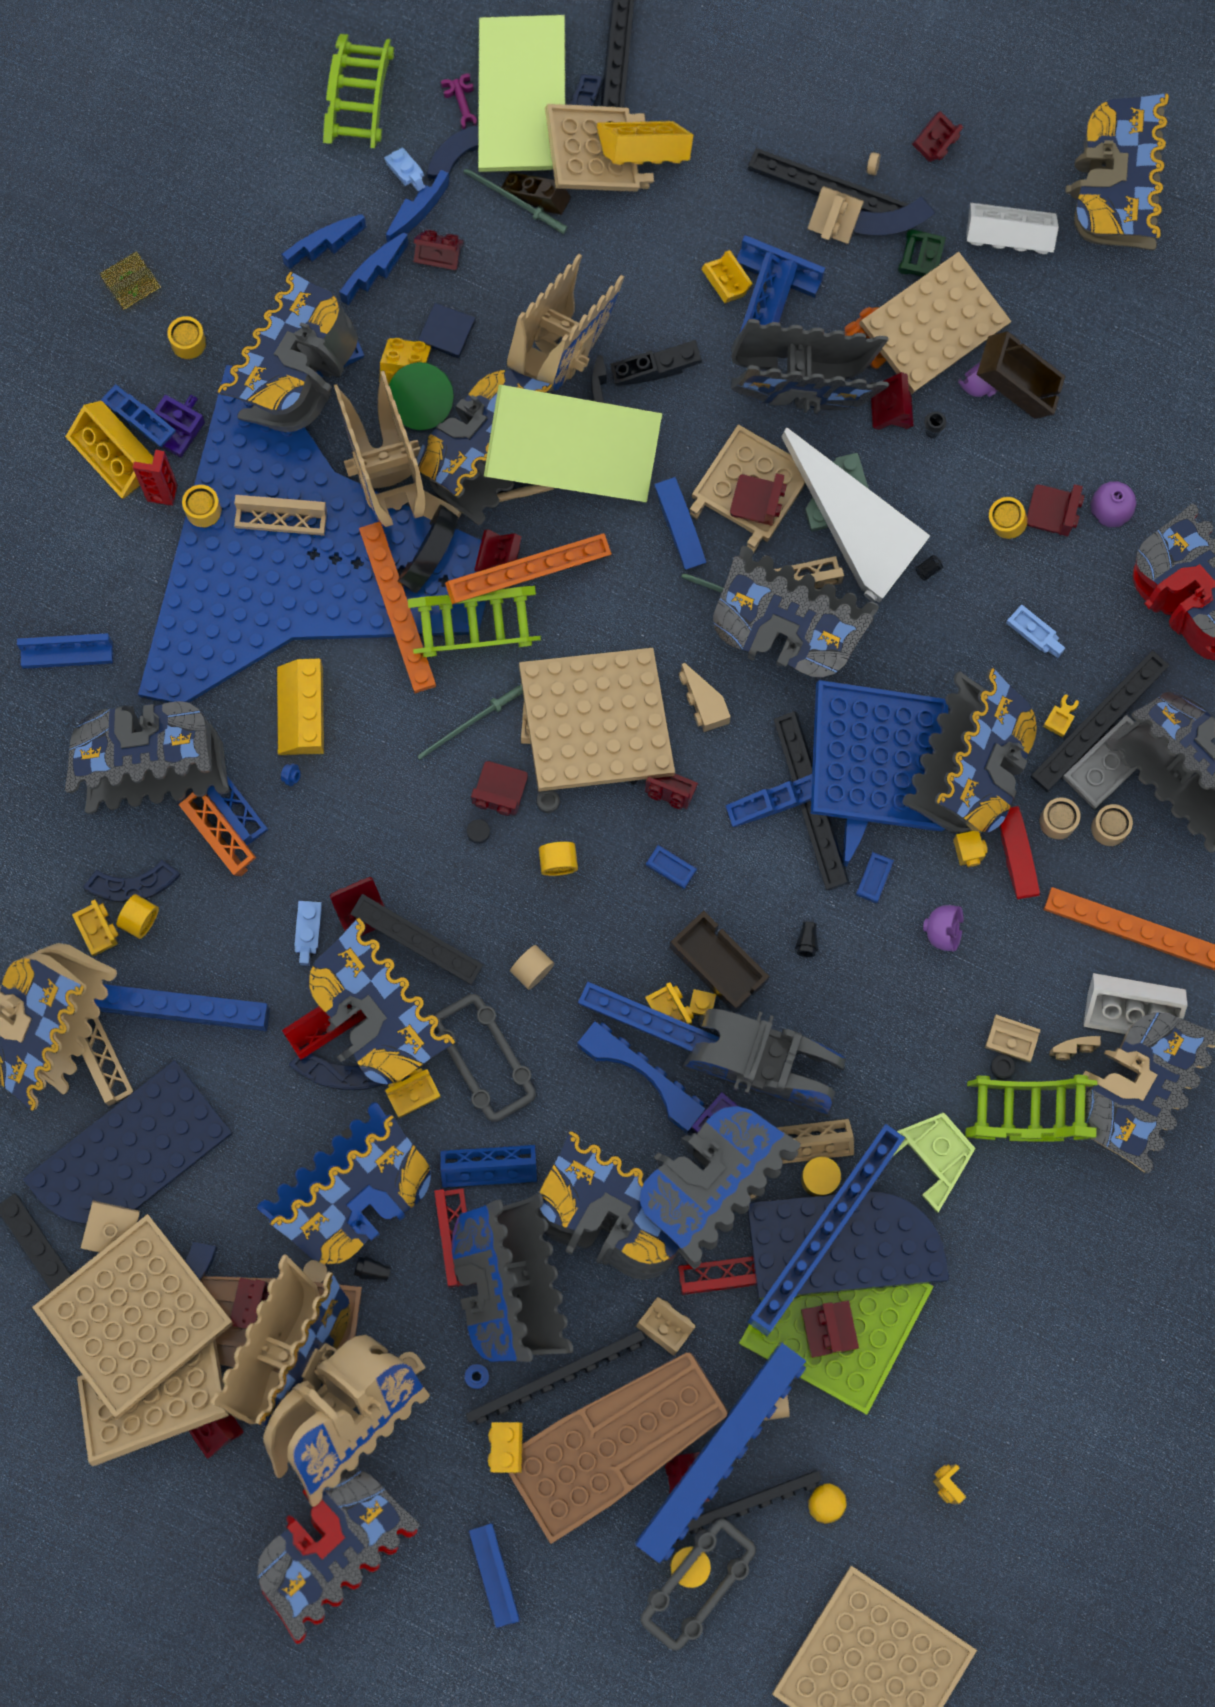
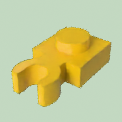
(1060, 718)

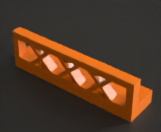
(213, 835)

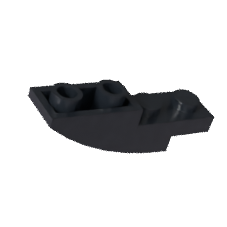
(657, 365)

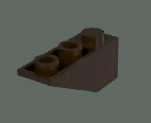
(537, 192)

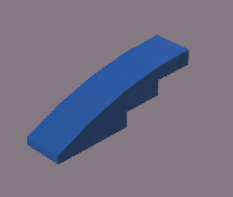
(414, 212)
(330, 237)
(377, 264)
(138, 416)
(680, 523)
(770, 801)
(852, 836)

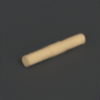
(523, 492)

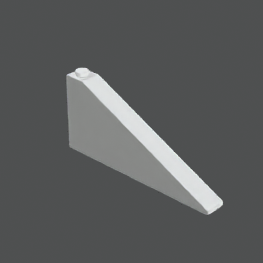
(868, 530)

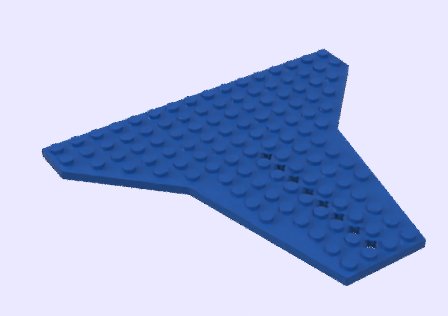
(254, 591)

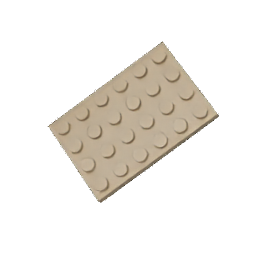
(936, 321)
(168, 1410)

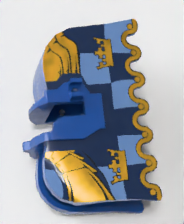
(368, 1168)

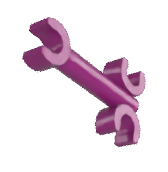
(458, 87)

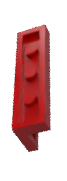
(157, 479)
(310, 1029)
(444, 1224)
(720, 1283)

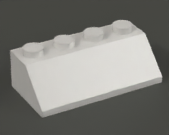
(1012, 228)
(1119, 1002)

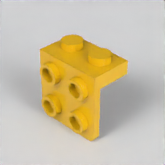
(401, 353)

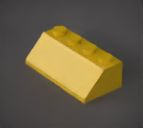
(645, 142)
(108, 446)
(300, 707)

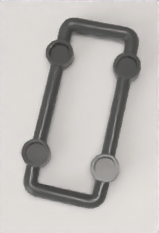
(521, 1074)
(659, 1598)

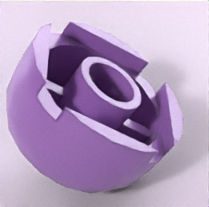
(975, 385)
(1113, 504)
(943, 927)

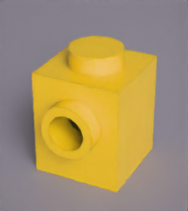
(970, 848)

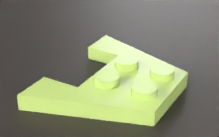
(943, 1152)

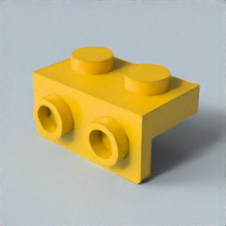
(727, 277)
(95, 929)
(668, 1002)
(412, 1093)
(505, 1447)
(948, 1490)

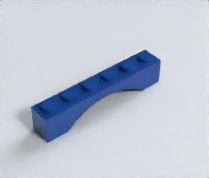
(603, 1046)

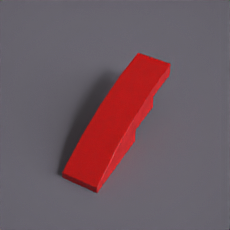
(1019, 855)

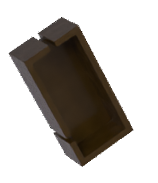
(1021, 375)
(719, 961)

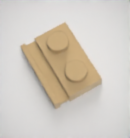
(1012, 1038)

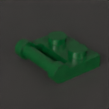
(929, 254)

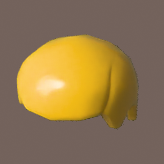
(827, 1503)

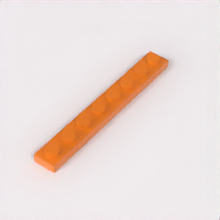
(527, 568)
(397, 607)
(1131, 928)

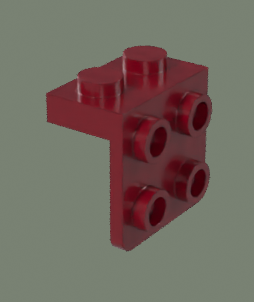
(758, 498)
(1055, 509)
(499, 788)
(673, 789)
(346, 899)

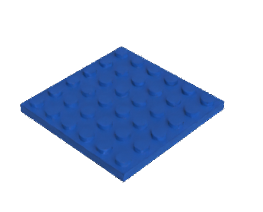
(868, 752)

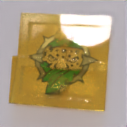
(129, 280)

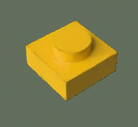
(701, 1002)

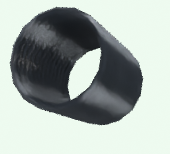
(927, 569)

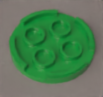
(422, 395)

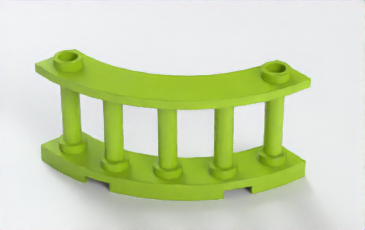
(337, 81)
(496, 598)
(1034, 1132)

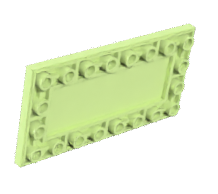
(517, 79)
(572, 444)

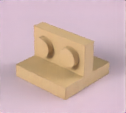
(835, 215)

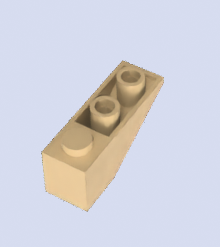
(707, 701)

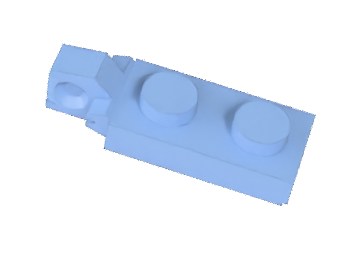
(405, 168)
(1035, 631)
(307, 930)

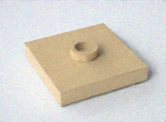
(107, 1224)

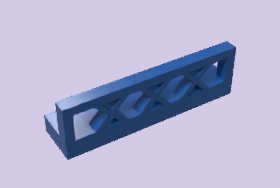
(807, 275)
(777, 290)
(66, 650)
(234, 819)
(488, 1169)
(494, 1575)

